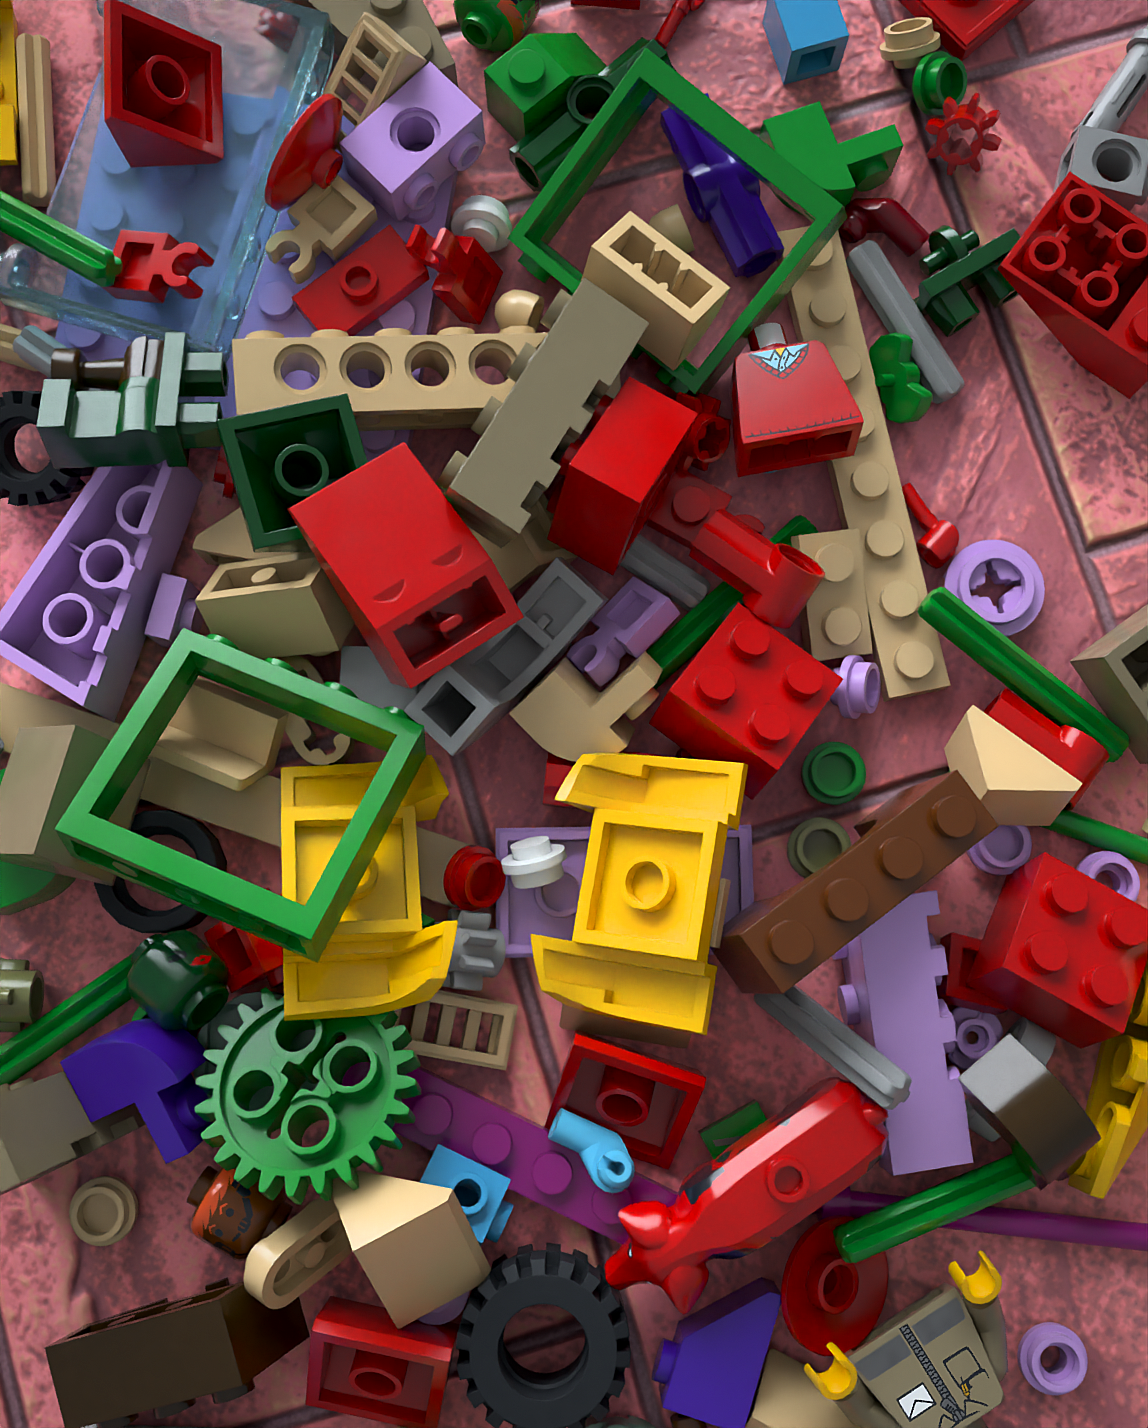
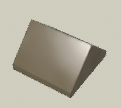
(38, 788)

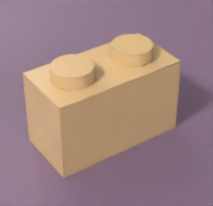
(275, 607)

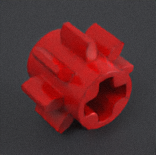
(967, 117)
(708, 435)

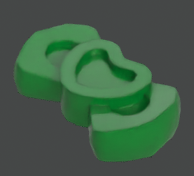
(899, 379)

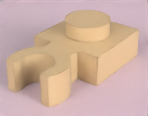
(324, 222)

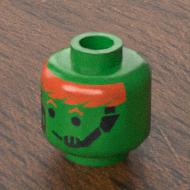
(499, 21)

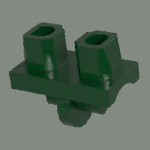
(945, 293)

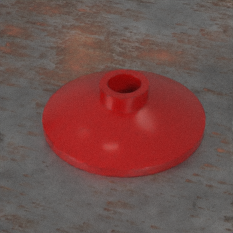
(307, 154)
(828, 1297)

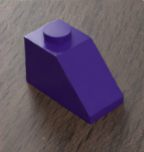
(719, 1356)

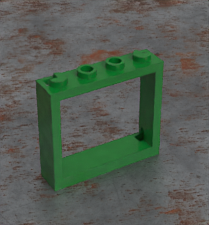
(644, 82)
(201, 886)

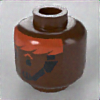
(234, 1216)

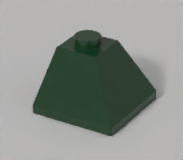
(283, 459)

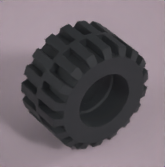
(532, 1397)

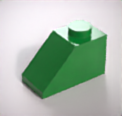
(535, 79)

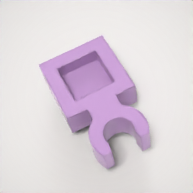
(624, 625)

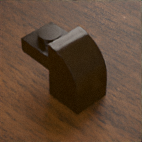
(1030, 1111)

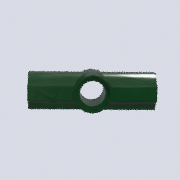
(549, 143)

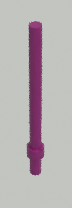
(1009, 1222)

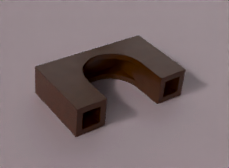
(899, 851)

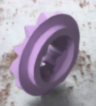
(1007, 566)

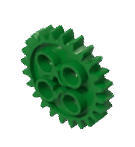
(357, 1115)

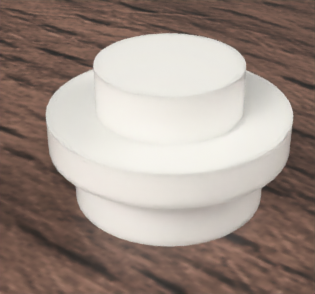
(484, 220)
(534, 862)

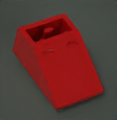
(1088, 281)
(405, 566)

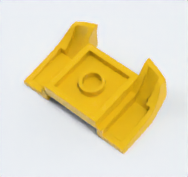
(645, 888)
(378, 950)

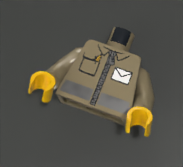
(928, 1362)

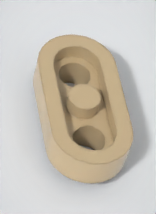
(296, 1255)

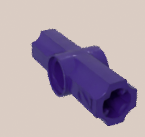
(725, 197)

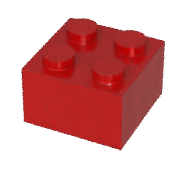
(617, 473)
(746, 698)
(1063, 952)

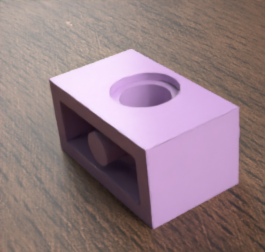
(421, 111)

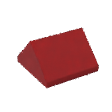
(161, 90)
(630, 1094)
(374, 1369)

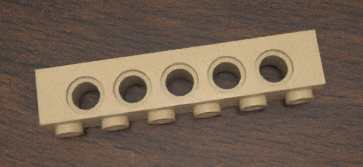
(393, 354)

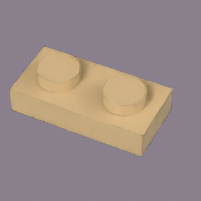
(837, 613)

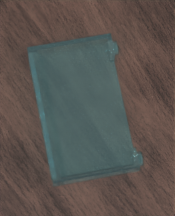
(271, 72)

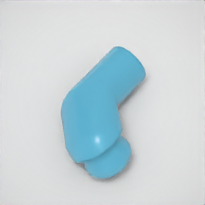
(598, 1147)

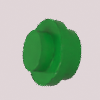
(937, 78)
(833, 773)

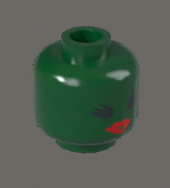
(178, 980)

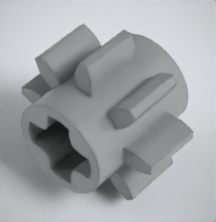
(476, 950)

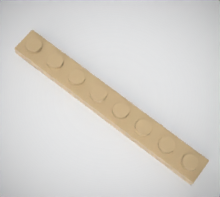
(869, 483)

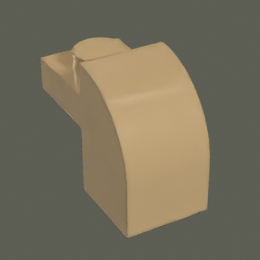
(575, 719)

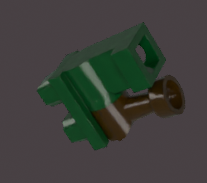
(148, 417)

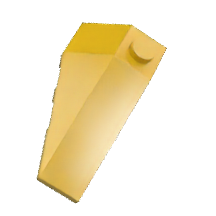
(1117, 1100)

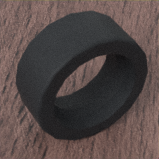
(126, 910)

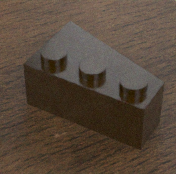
(170, 1355)

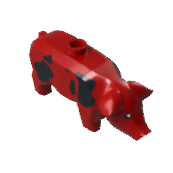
(751, 1191)

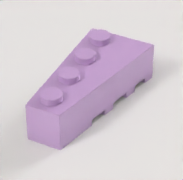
(94, 583)
(896, 1009)

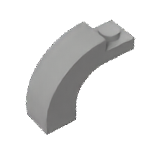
(491, 679)

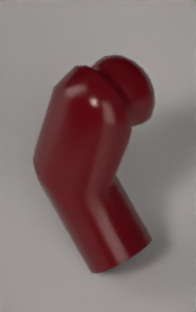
(885, 217)

